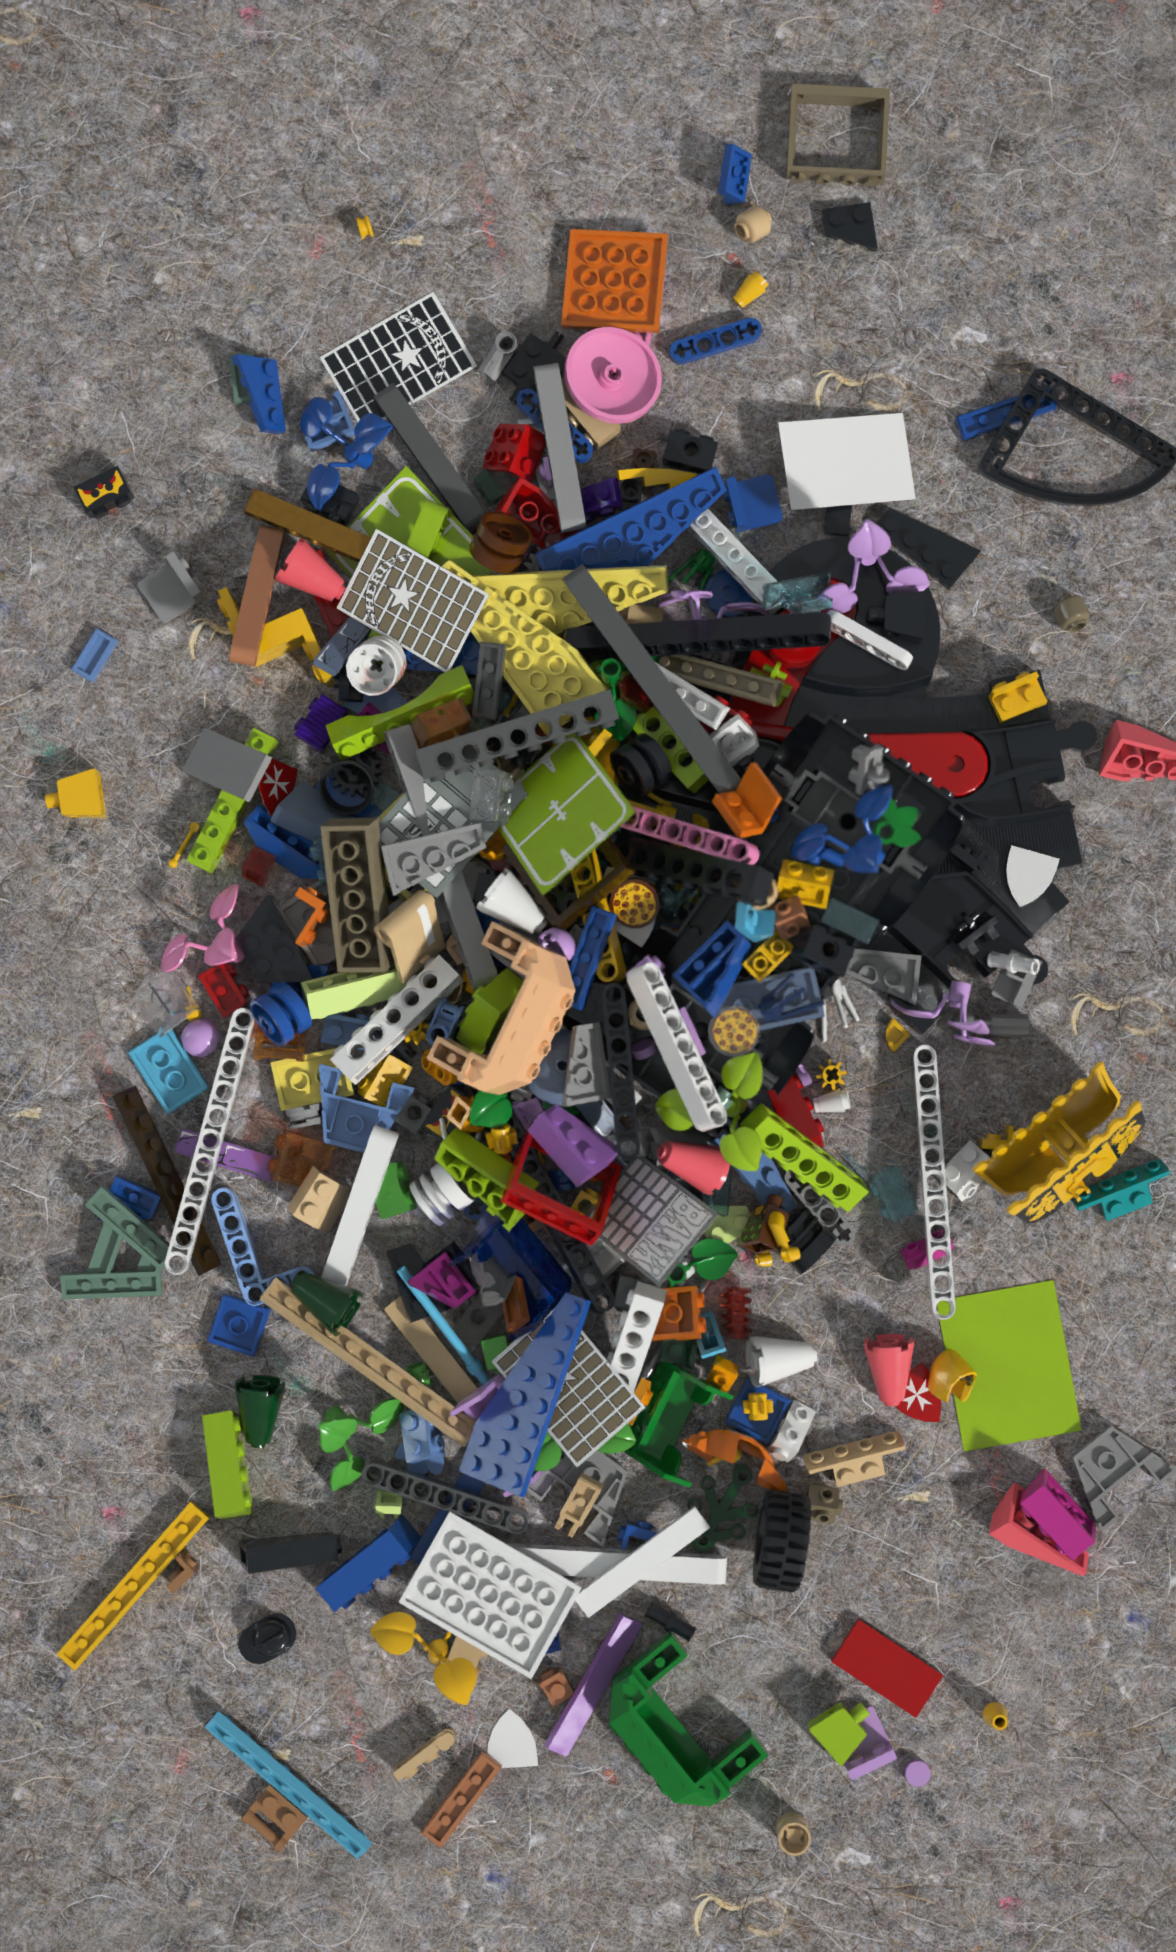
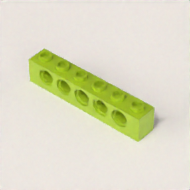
(225, 815)
(806, 1159)

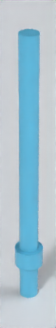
(473, 1364)

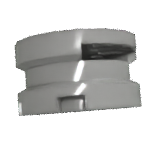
(300, 1114)

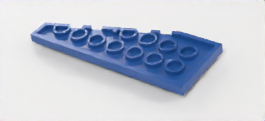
(637, 533)
(518, 1416)

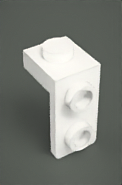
(792, 1432)

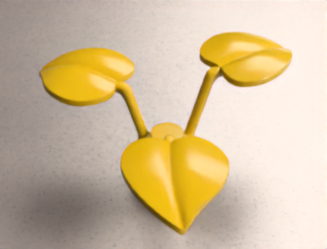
(454, 1679)

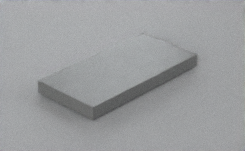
(227, 764)

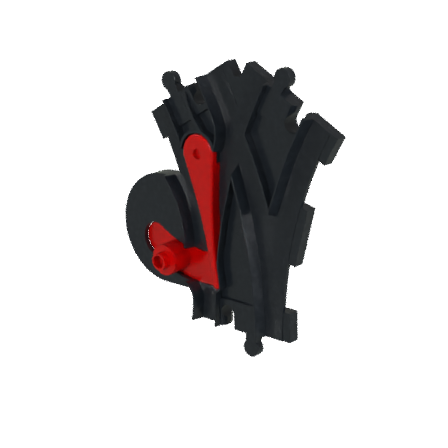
(944, 737)

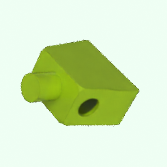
(840, 1730)

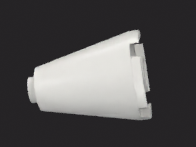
(513, 904)
(777, 1358)

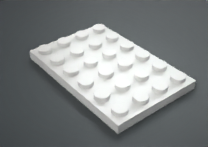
(490, 1594)

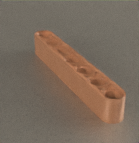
(257, 596)

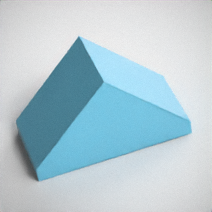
(711, 1340)

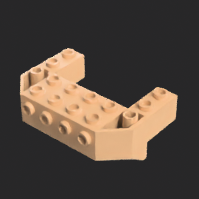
(529, 1025)

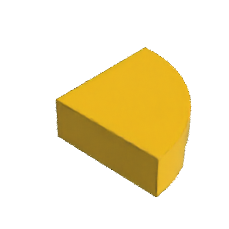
(895, 1035)

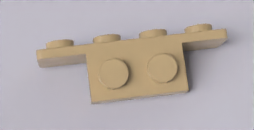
(855, 1460)

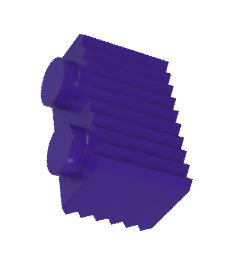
(312, 728)

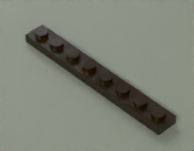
(163, 1173)

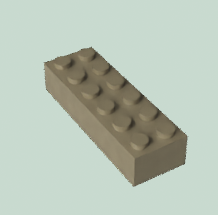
(356, 893)

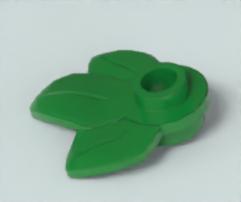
(899, 823)

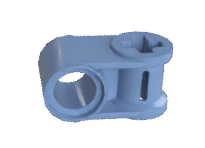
(445, 1020)

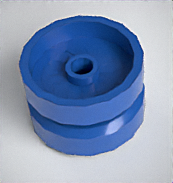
(281, 1014)

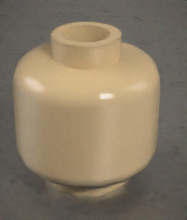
(753, 224)

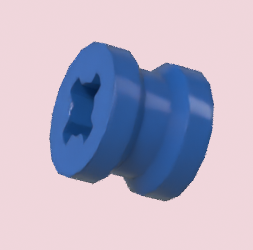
(560, 1180)

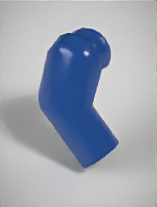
(829, 855)

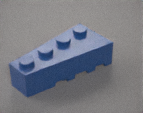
(368, 1564)

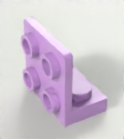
(873, 1750)

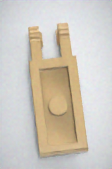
(579, 1503)
(425, 1753)

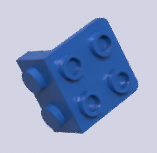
(752, 502)

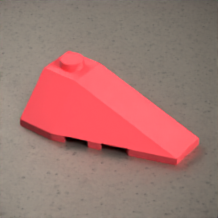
(1022, 1533)

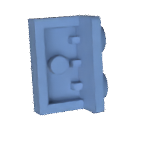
(420, 1438)

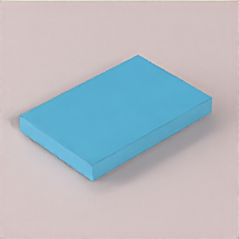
(169, 1071)

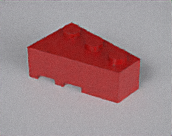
(796, 1110)

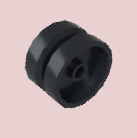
(640, 765)

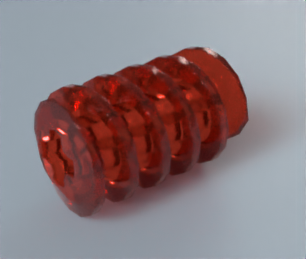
(736, 1313)

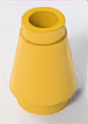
(751, 288)
(992, 1712)

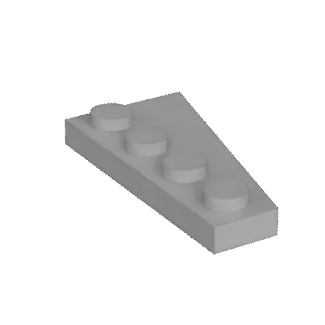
(427, 855)

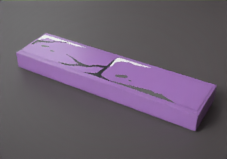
(230, 1157)

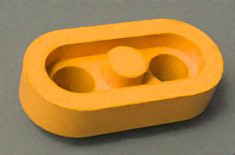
(437, 1072)

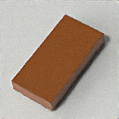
(516, 1307)

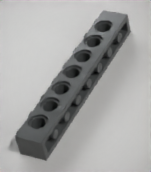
(429, 755)

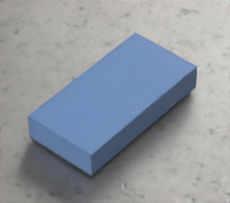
(94, 655)

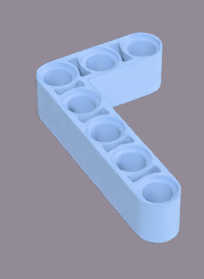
(250, 1255)

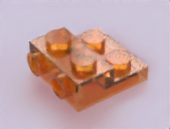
(297, 1156)

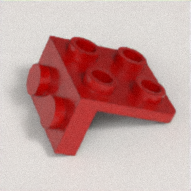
(515, 450)

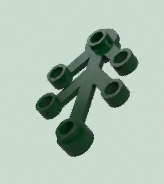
(719, 1511)

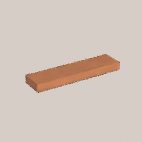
(461, 1799)

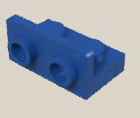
(734, 174)

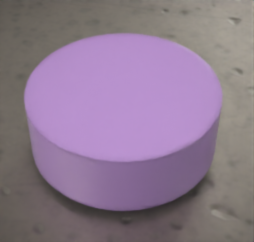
(643, 1048)
(917, 1772)

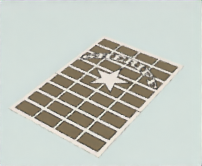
(412, 601)
(591, 1401)

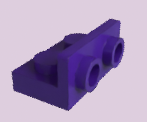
(601, 499)

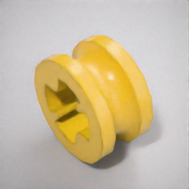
(364, 226)

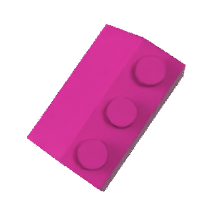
(1058, 1515)

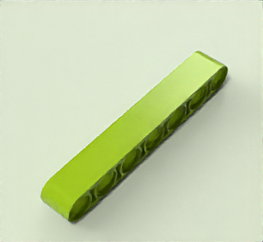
(426, 535)

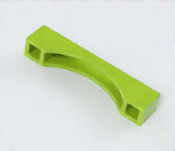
(358, 733)

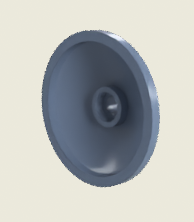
(550, 1081)

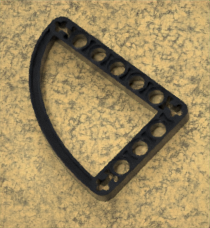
(1090, 418)

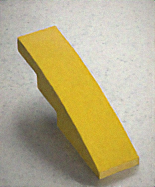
(655, 476)

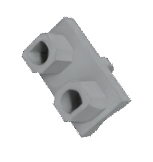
(870, 770)

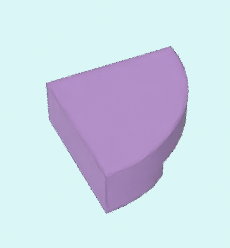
(803, 1076)

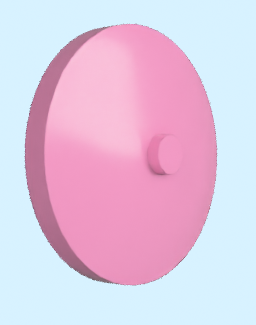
(612, 375)

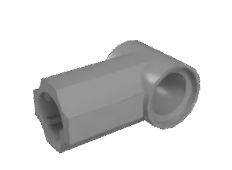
(497, 358)

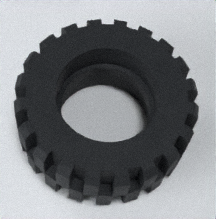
(782, 1541)

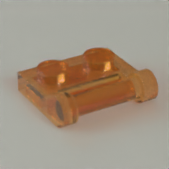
(298, 1054)

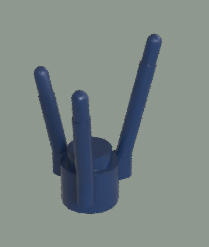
(772, 1007)

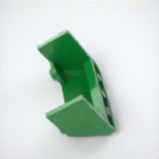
(664, 1417)

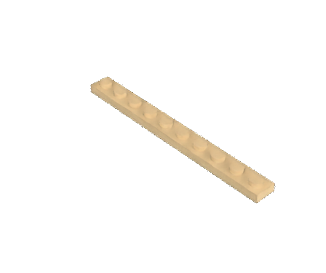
(372, 1365)

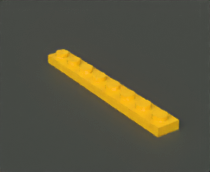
(133, 1585)

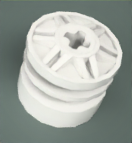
(365, 673)
(438, 1195)

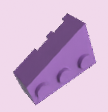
(572, 1144)

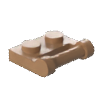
(279, 1811)

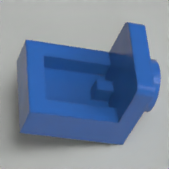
(641, 1530)

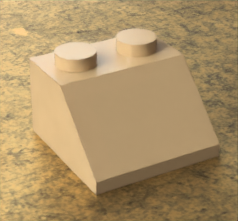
(319, 1200)

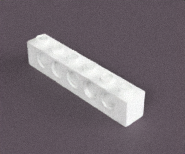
(732, 556)
(393, 1033)
(645, 1299)

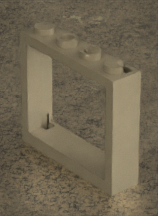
(838, 96)

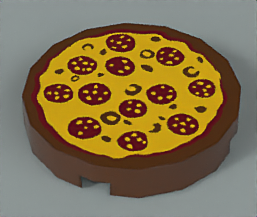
(635, 903)

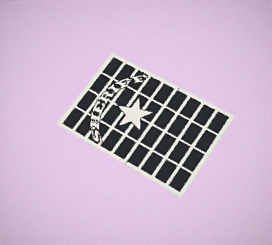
(411, 349)

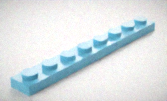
(288, 1785)

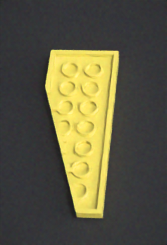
(552, 604)
(537, 661)

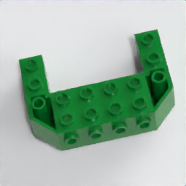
(664, 1743)

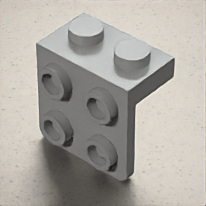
(171, 588)

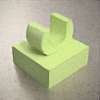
(388, 1503)

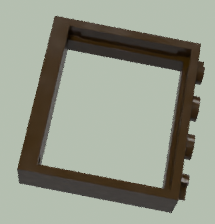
(579, 908)

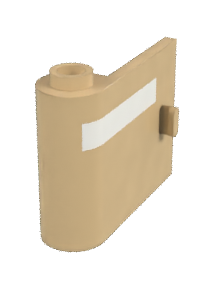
(412, 934)

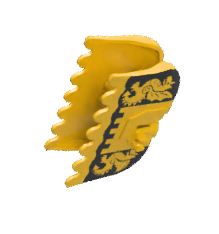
(1035, 1168)

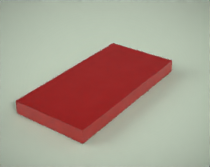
(887, 1668)

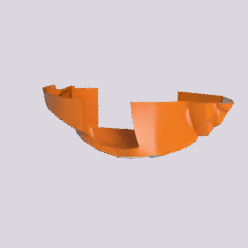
(724, 1446)

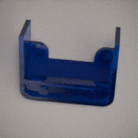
(525, 1255)

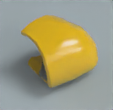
(951, 1375)

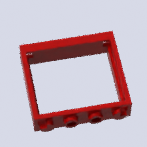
(553, 1212)

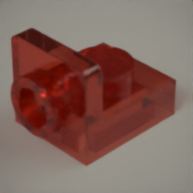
(257, 866)

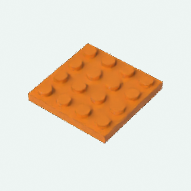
(614, 280)

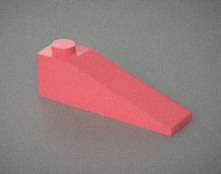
(1137, 753)

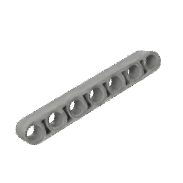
(559, 447)

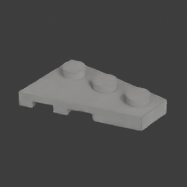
(887, 971)
(586, 1067)

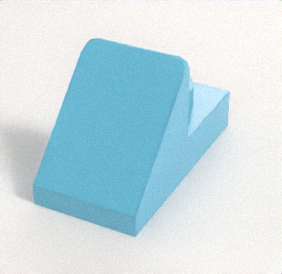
(754, 923)

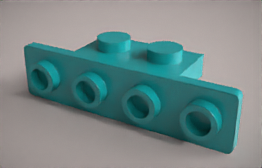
(1124, 1191)

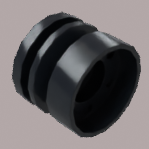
(810, 1243)

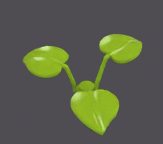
(743, 1145)

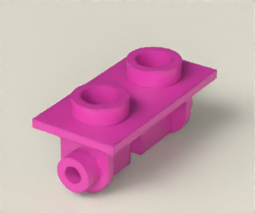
(915, 1252)

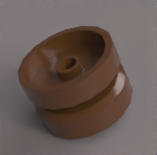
(500, 542)

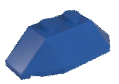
(288, 848)

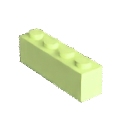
(349, 991)

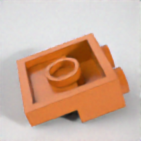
(681, 1315)

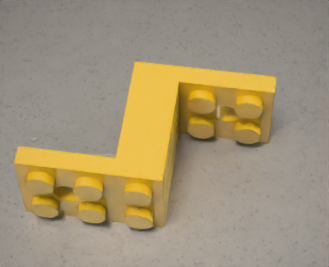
(279, 635)

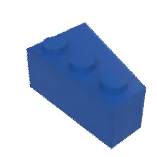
(714, 967)

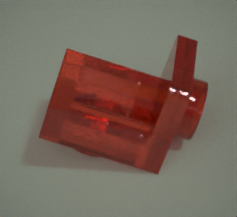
(634, 695)

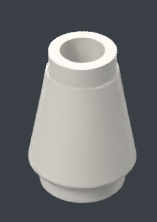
(834, 1101)

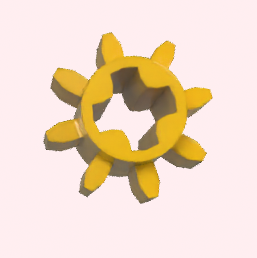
(418, 1035)
(838, 1073)
(501, 1139)
(757, 1406)

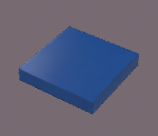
(238, 1325)
(760, 1429)

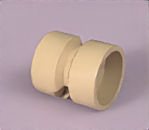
(793, 1833)

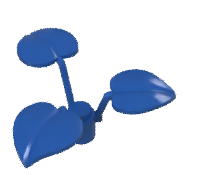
(368, 433)
(867, 852)

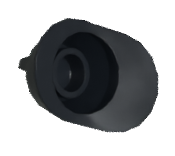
(267, 1638)

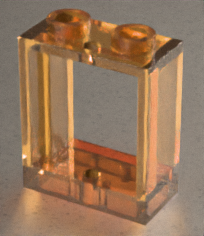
(435, 728)

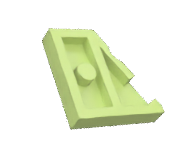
(729, 1227)

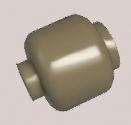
(1071, 613)

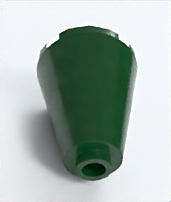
(326, 1300)
(259, 1407)

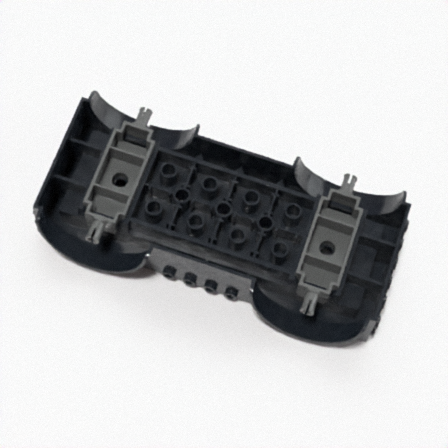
(814, 787)

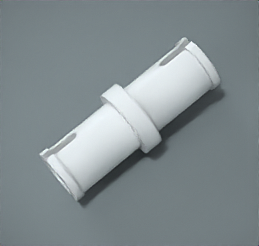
(1013, 963)

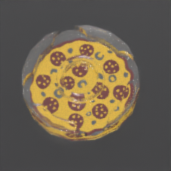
(734, 1031)

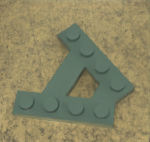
(99, 1279)

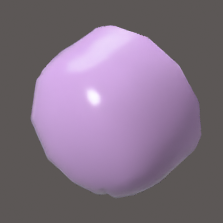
(558, 941)
(200, 1037)

